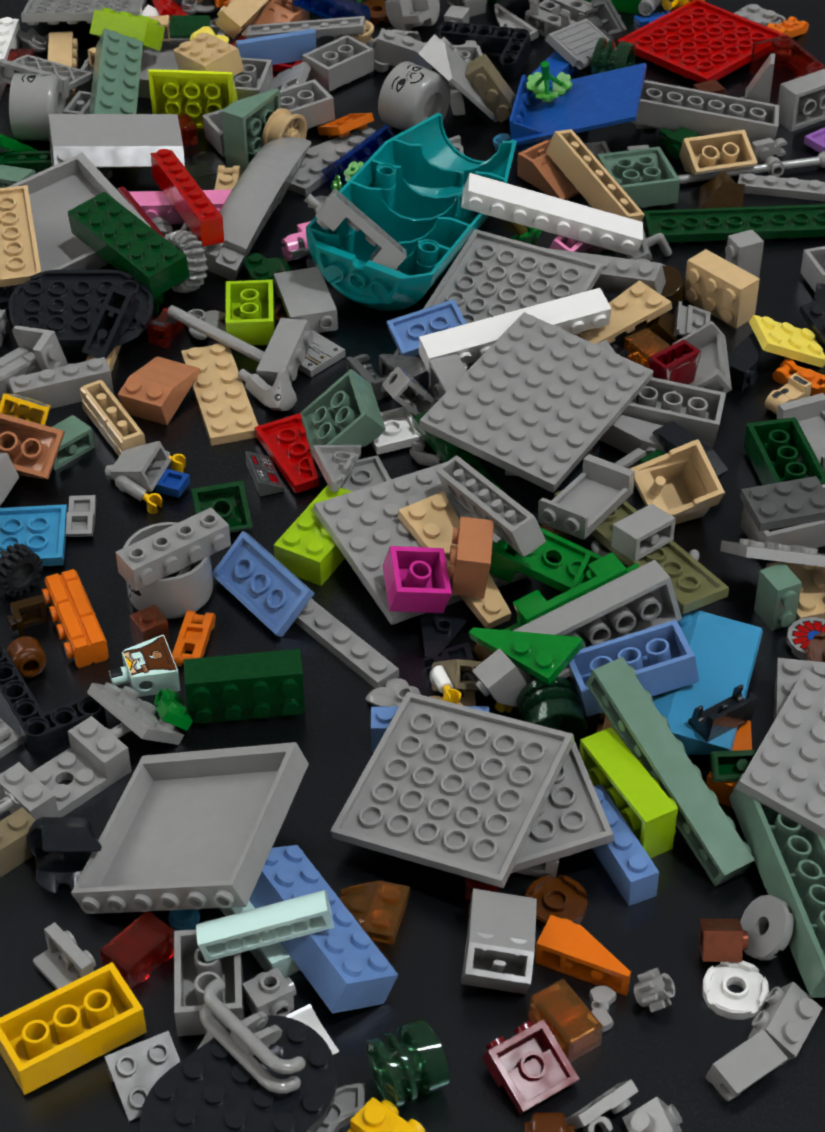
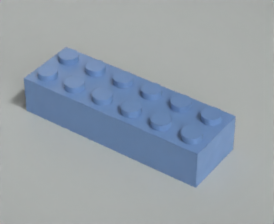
(338, 961)

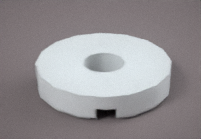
(730, 1004)

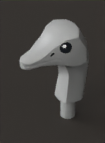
(276, 397)

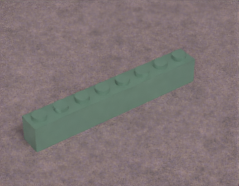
(664, 757)

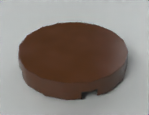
(559, 898)

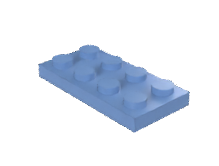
(262, 584)

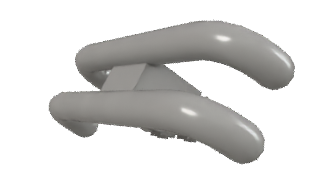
(246, 1041)

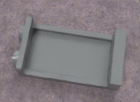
(307, 298)
(713, 364)
(811, 417)
(588, 498)

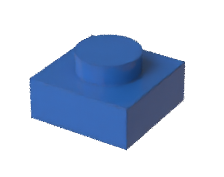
(173, 483)

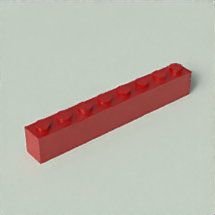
(187, 197)

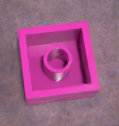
(416, 579)

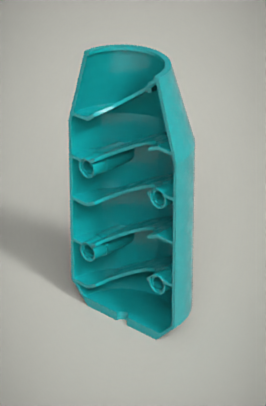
(415, 196)

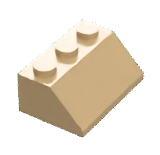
(717, 152)

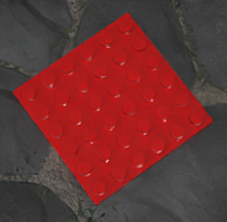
(699, 41)

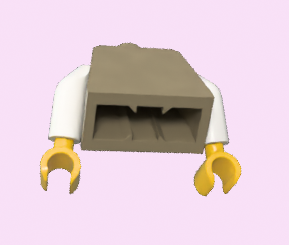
(456, 676)

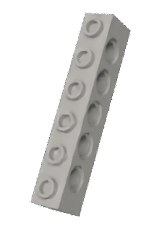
(488, 502)

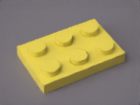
(787, 340)

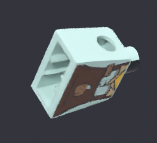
(147, 668)

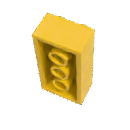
(70, 1027)

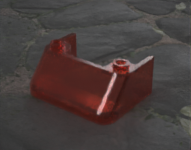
(786, 53)

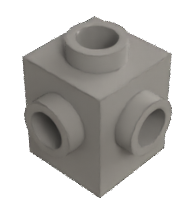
(269, 993)

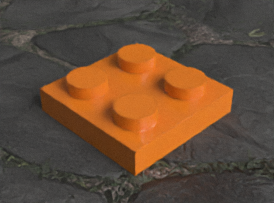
(342, 126)

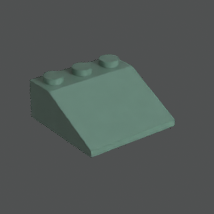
(244, 126)
(643, 175)
(344, 414)

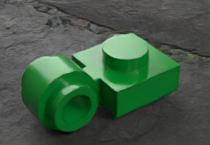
(171, 708)

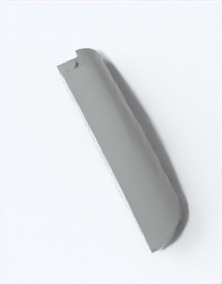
(253, 202)

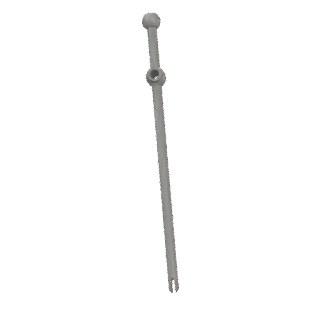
(771, 165)

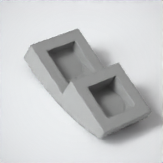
(81, 516)

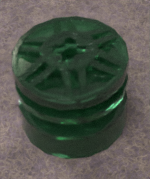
(609, 58)
(553, 707)
(407, 1062)

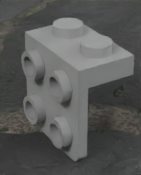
(43, 345)

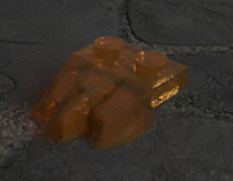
(377, 908)

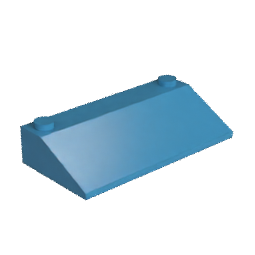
(724, 659)

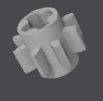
(654, 990)

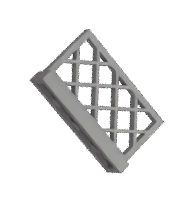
(28, 64)

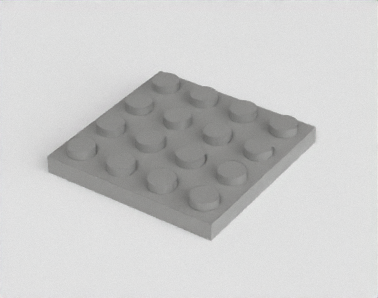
(569, 818)

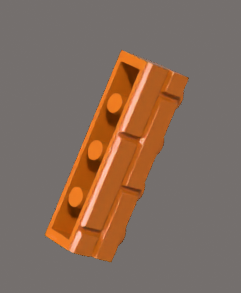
(75, 618)

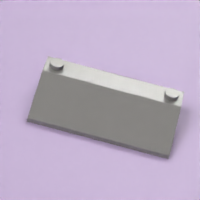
(114, 138)

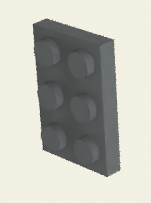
(785, 503)

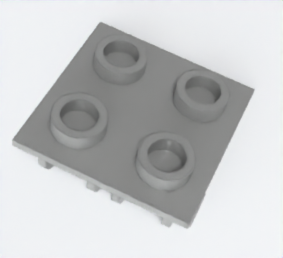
(138, 1069)

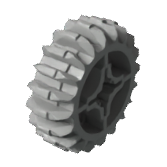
(192, 248)

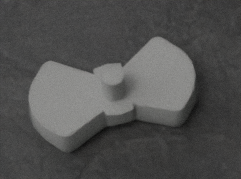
(601, 999)

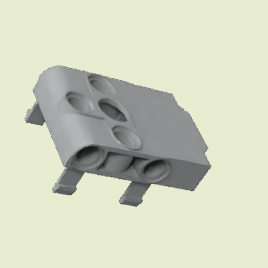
(556, 14)

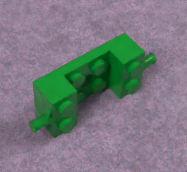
(602, 572)
(566, 574)

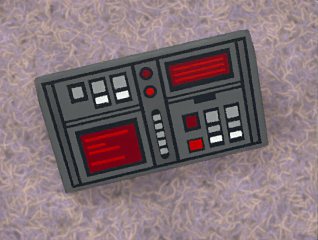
(263, 474)

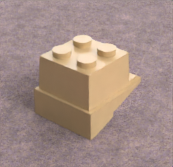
(680, 482)

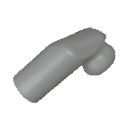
(421, 456)

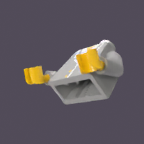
(140, 470)

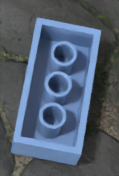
(656, 654)

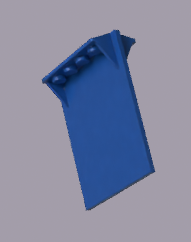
(589, 105)

